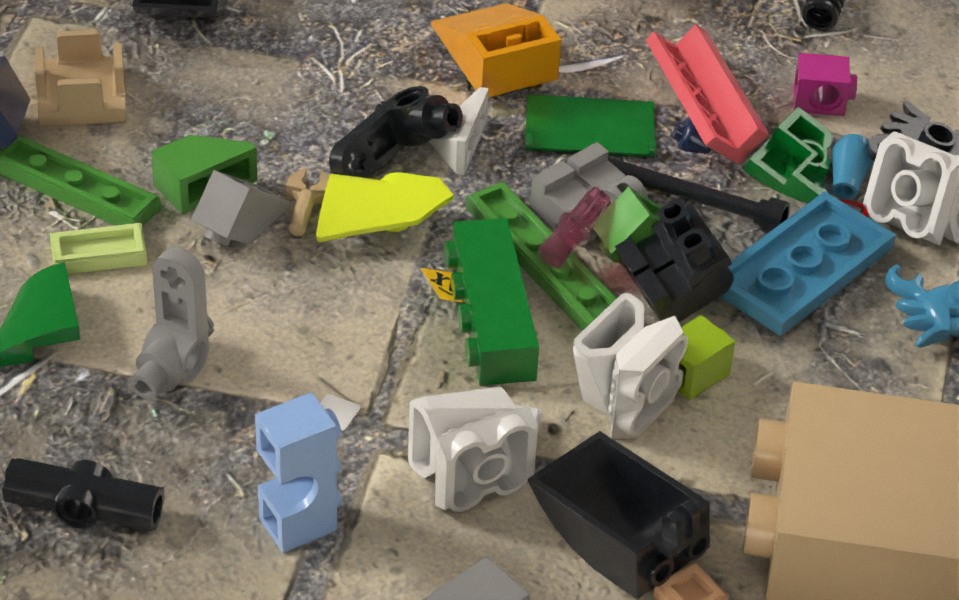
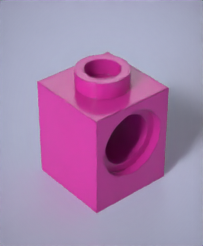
(823, 84)

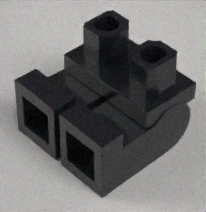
(679, 264)

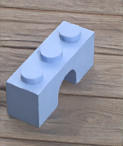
(301, 452)

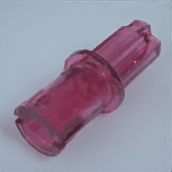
(574, 227)

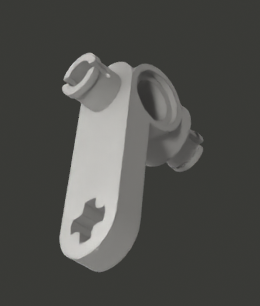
(179, 339)

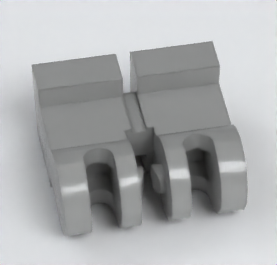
(564, 184)

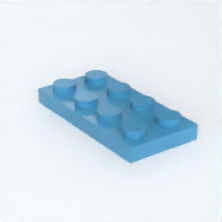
(805, 262)

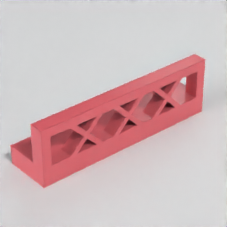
(709, 93)

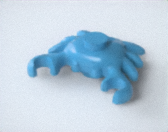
(930, 310)

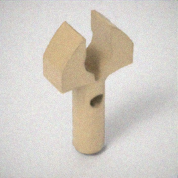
(304, 199)

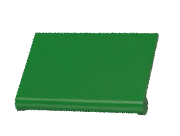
(578, 122)

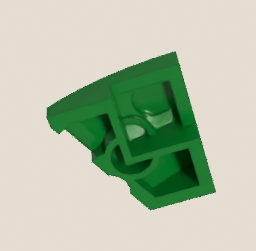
(794, 158)
(39, 316)

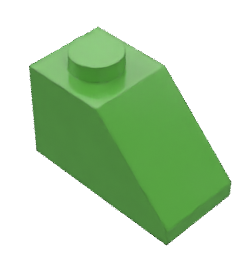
(187, 164)
(625, 218)

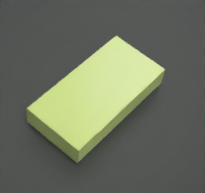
(99, 248)

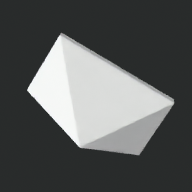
(460, 145)

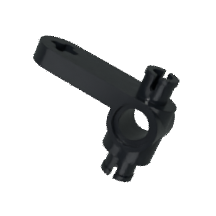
(401, 121)

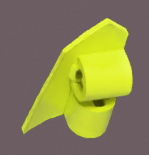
(373, 205)

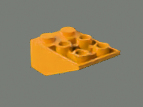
(502, 47)

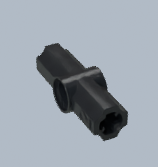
(83, 494)

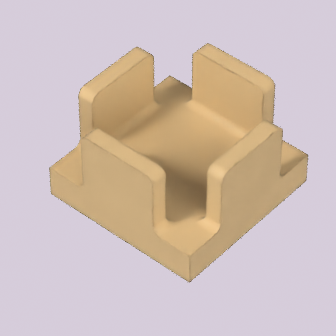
(81, 82)

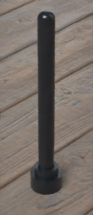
(765, 213)

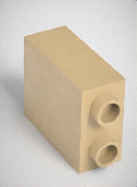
(858, 497)

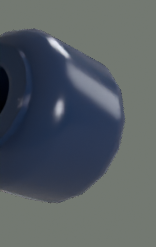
(689, 138)

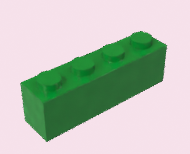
(493, 302)

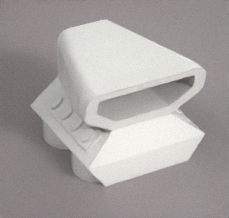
(915, 189)
(629, 367)
(472, 445)

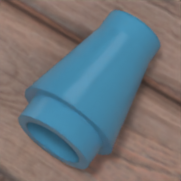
(850, 165)

